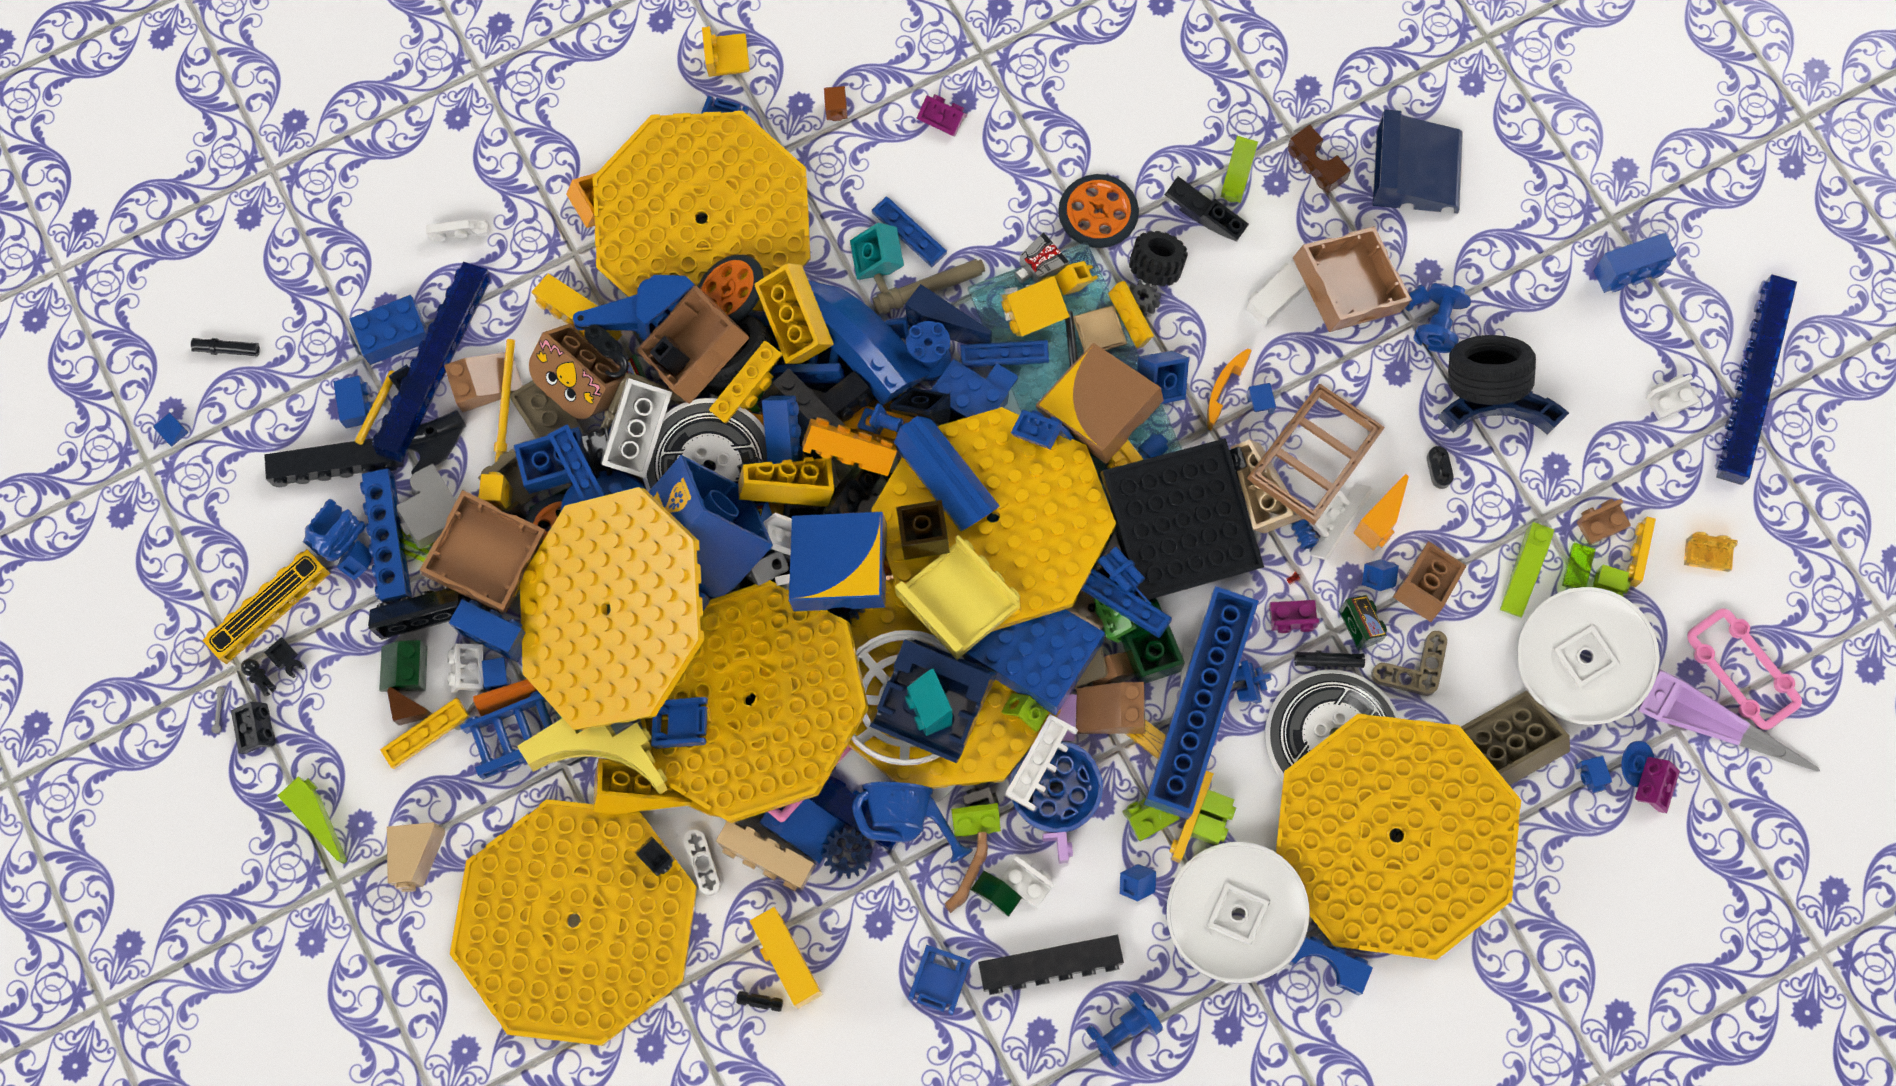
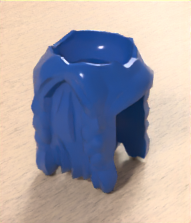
(332, 531)

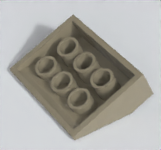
(1518, 737)

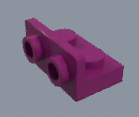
(941, 115)
(1293, 615)
(1657, 783)

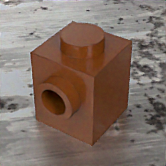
(835, 103)

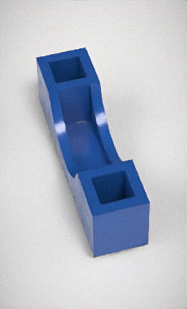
(1349, 972)

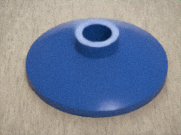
(1634, 761)

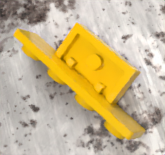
(747, 384)

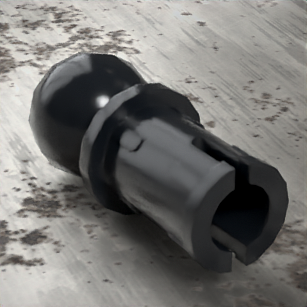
(251, 668)

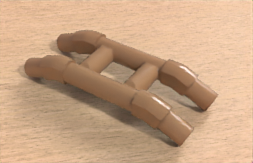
(978, 859)

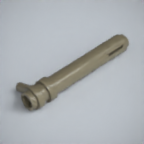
(896, 298)

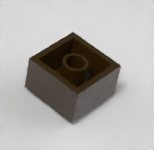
(923, 529)

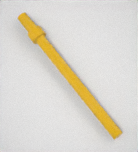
(501, 445)

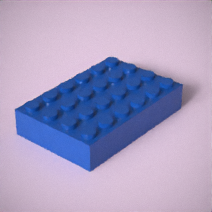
(1040, 656)

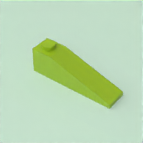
(1239, 169)
(1526, 568)
(310, 810)

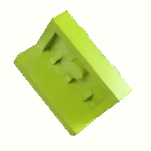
(976, 819)
(1146, 819)

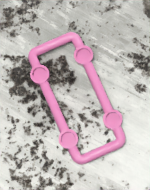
(1747, 708)

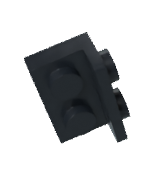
(252, 727)

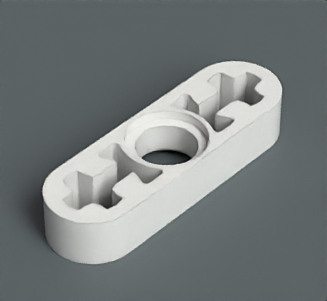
(713, 877)

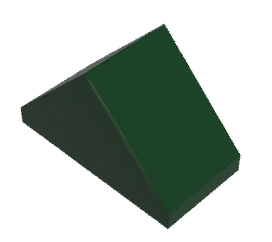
(996, 893)

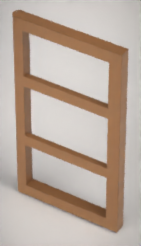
(1332, 488)

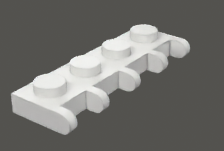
(1038, 761)

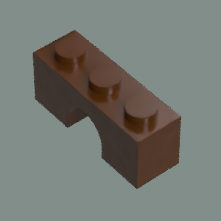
(1327, 173)

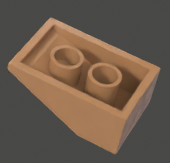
(479, 380)
(1429, 581)
(1111, 709)

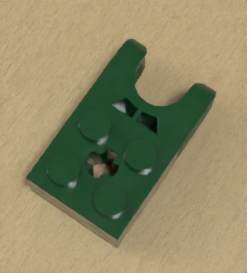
(1146, 666)

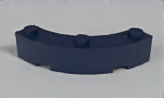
(1532, 408)

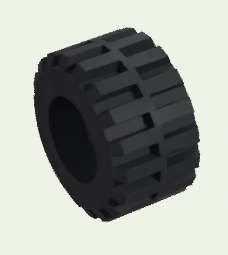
(1158, 258)

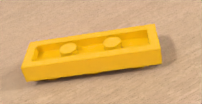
(1130, 314)
(1640, 550)

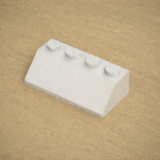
(635, 427)

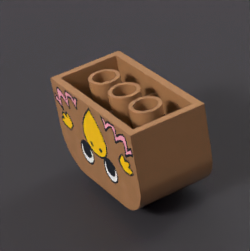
(573, 372)

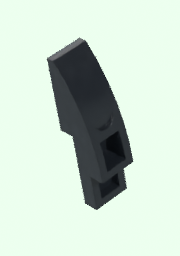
(1206, 212)
(851, 489)

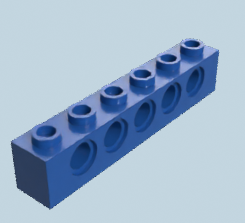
(372, 484)

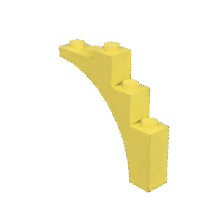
(562, 742)

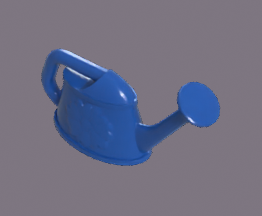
(900, 813)

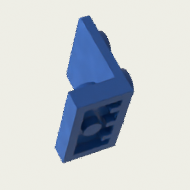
(1039, 429)

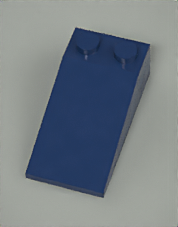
(928, 306)

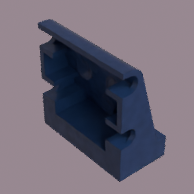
(1417, 163)
(963, 684)

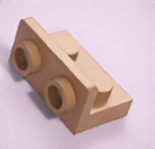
(1603, 521)

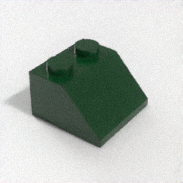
(403, 666)

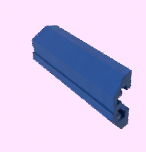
(944, 472)

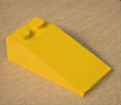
(625, 790)

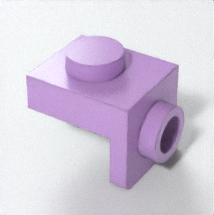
(1064, 848)

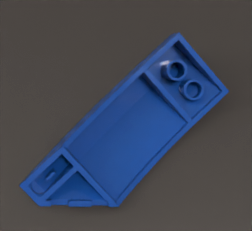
(867, 343)

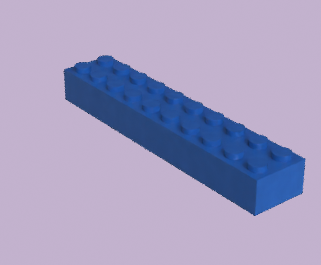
(1201, 703)

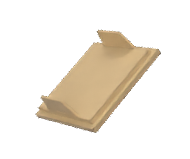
(1101, 328)

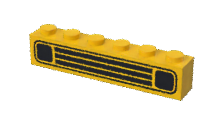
(266, 606)

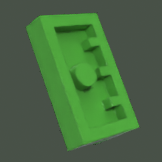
(1114, 623)

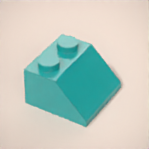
(876, 251)
(929, 703)

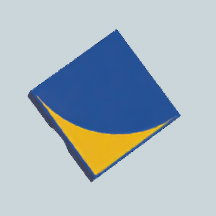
(838, 561)

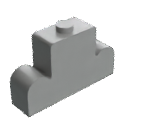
(428, 509)

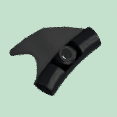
(437, 439)

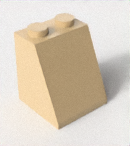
(412, 853)

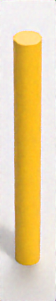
(374, 409)

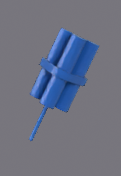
(1122, 571)

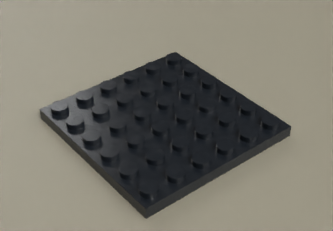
(1182, 518)

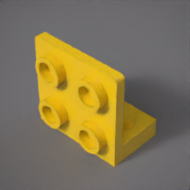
(725, 53)

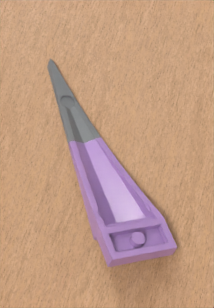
(1687, 707)

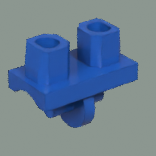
(1251, 692)

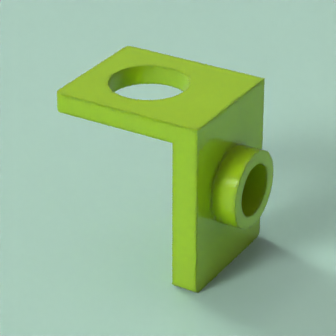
(1027, 710)

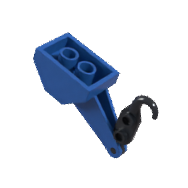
(639, 313)

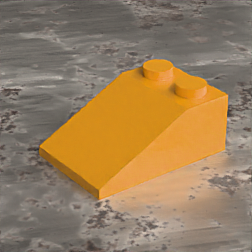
(581, 196)
(1378, 523)

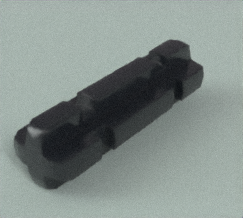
(759, 1001)

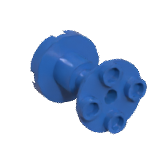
(1437, 332)
(930, 345)
(1131, 1024)

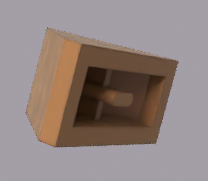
(1117, 668)

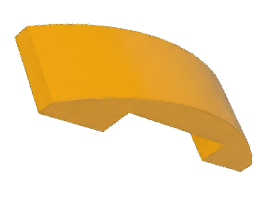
(1235, 366)

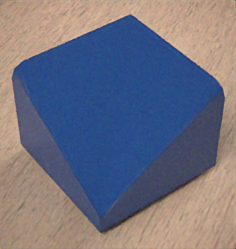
(170, 429)

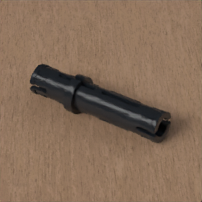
(217, 346)
(1329, 659)

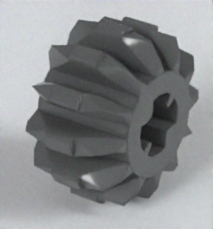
(1151, 297)

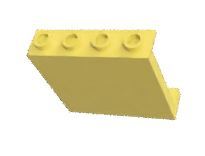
(959, 598)

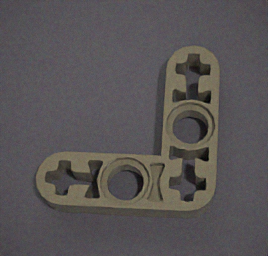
(1417, 677)

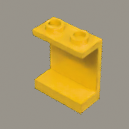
(1035, 306)

